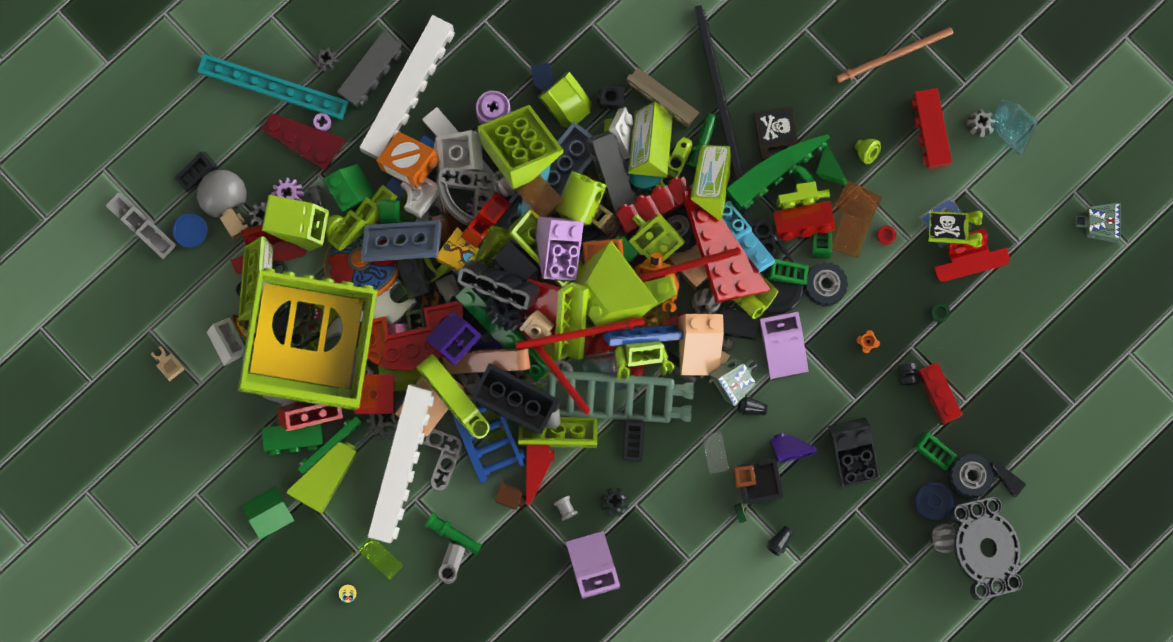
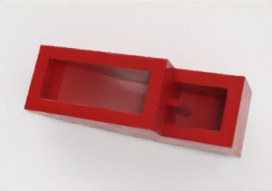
(487, 217)

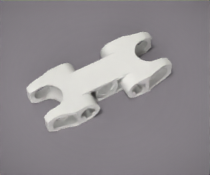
(384, 306)

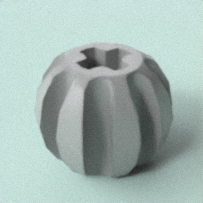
(979, 128)
(501, 185)
(256, 214)
(704, 302)
(943, 538)

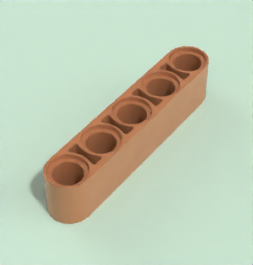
(478, 361)

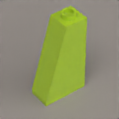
(323, 479)

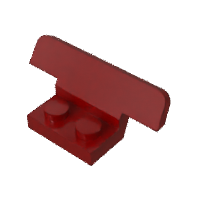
(282, 250)
(970, 259)

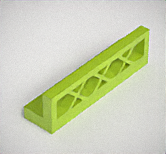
(575, 319)

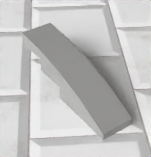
(140, 225)

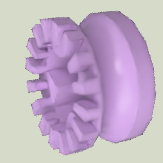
(318, 117)

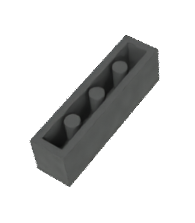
(370, 70)
(610, 170)

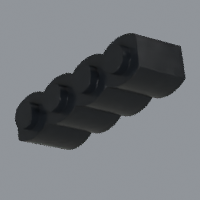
(500, 285)

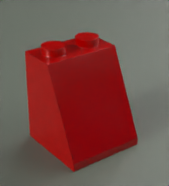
(546, 303)

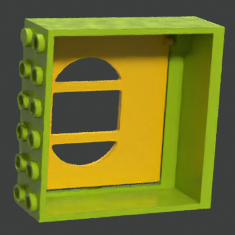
(316, 367)

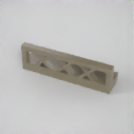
(658, 93)

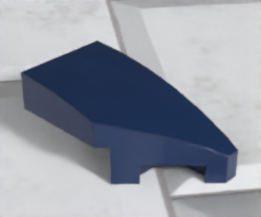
(542, 77)

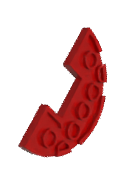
(408, 348)

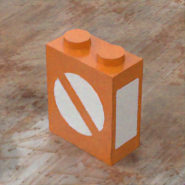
(408, 159)

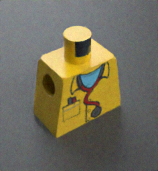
(456, 251)

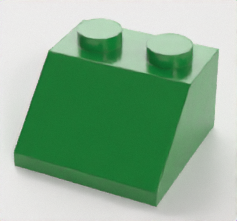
(349, 188)

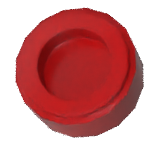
(886, 235)

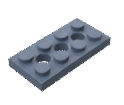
(393, 233)

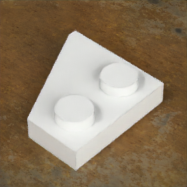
(623, 127)

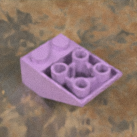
(559, 247)
(783, 345)
(593, 565)

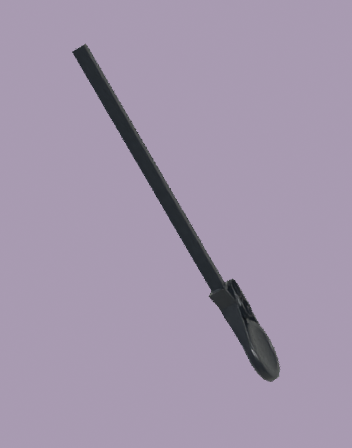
(788, 294)

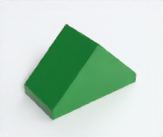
(829, 168)

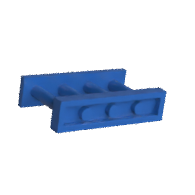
(475, 452)

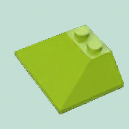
(613, 288)

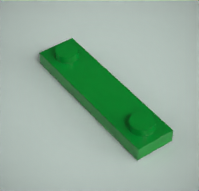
(350, 426)

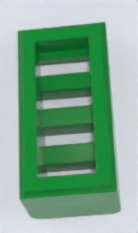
(802, 175)
(822, 250)
(770, 272)
(938, 445)

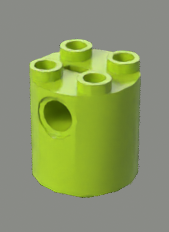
(580, 198)

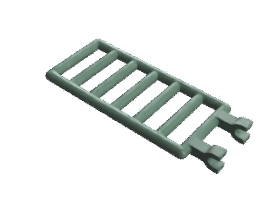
(682, 413)

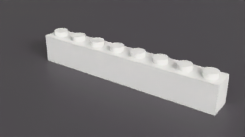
(408, 86)
(400, 463)

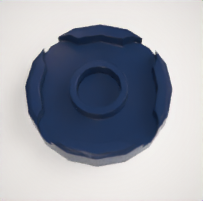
(934, 501)

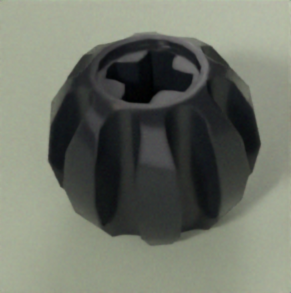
(618, 497)

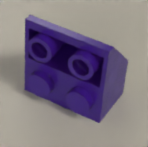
(453, 338)

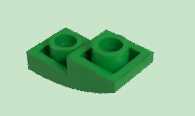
(389, 211)

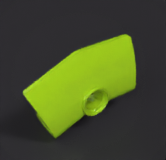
(757, 304)

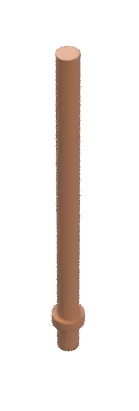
(850, 73)

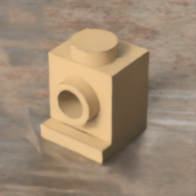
(607, 222)
(233, 223)
(537, 325)

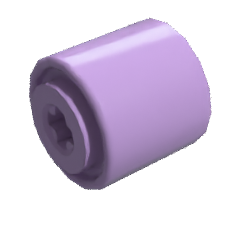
(488, 98)

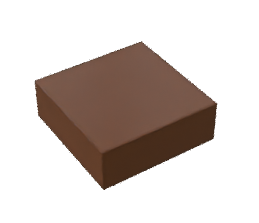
(744, 476)

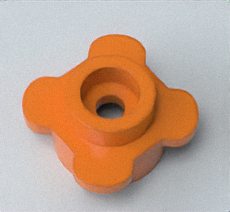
(868, 336)

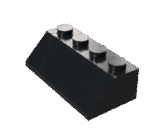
(514, 399)

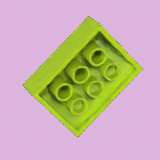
(519, 145)

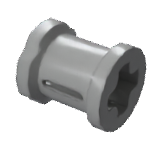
(565, 508)

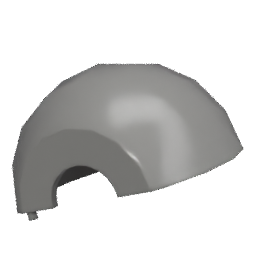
(220, 192)

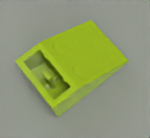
(295, 221)

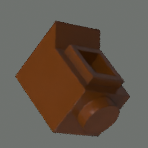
(510, 496)

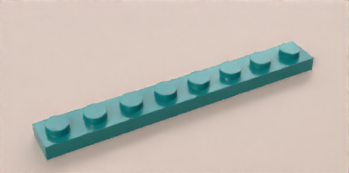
(273, 87)

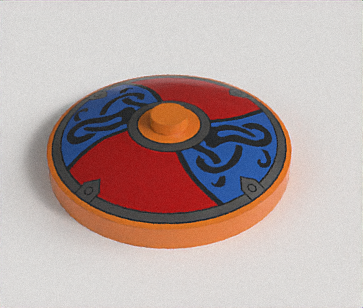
(349, 267)

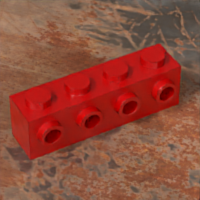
(932, 129)

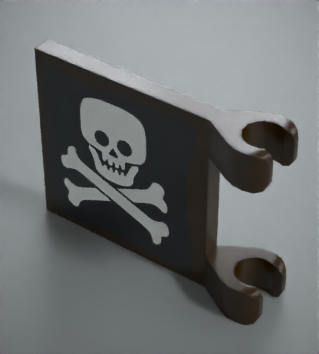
(775, 130)

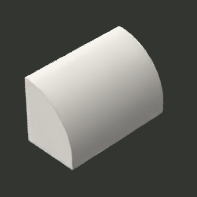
(226, 341)

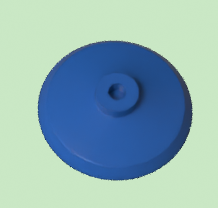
(190, 230)

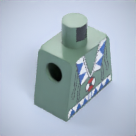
(1102, 222)
(734, 379)

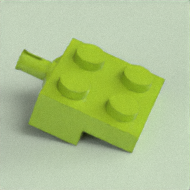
(803, 195)
(655, 237)

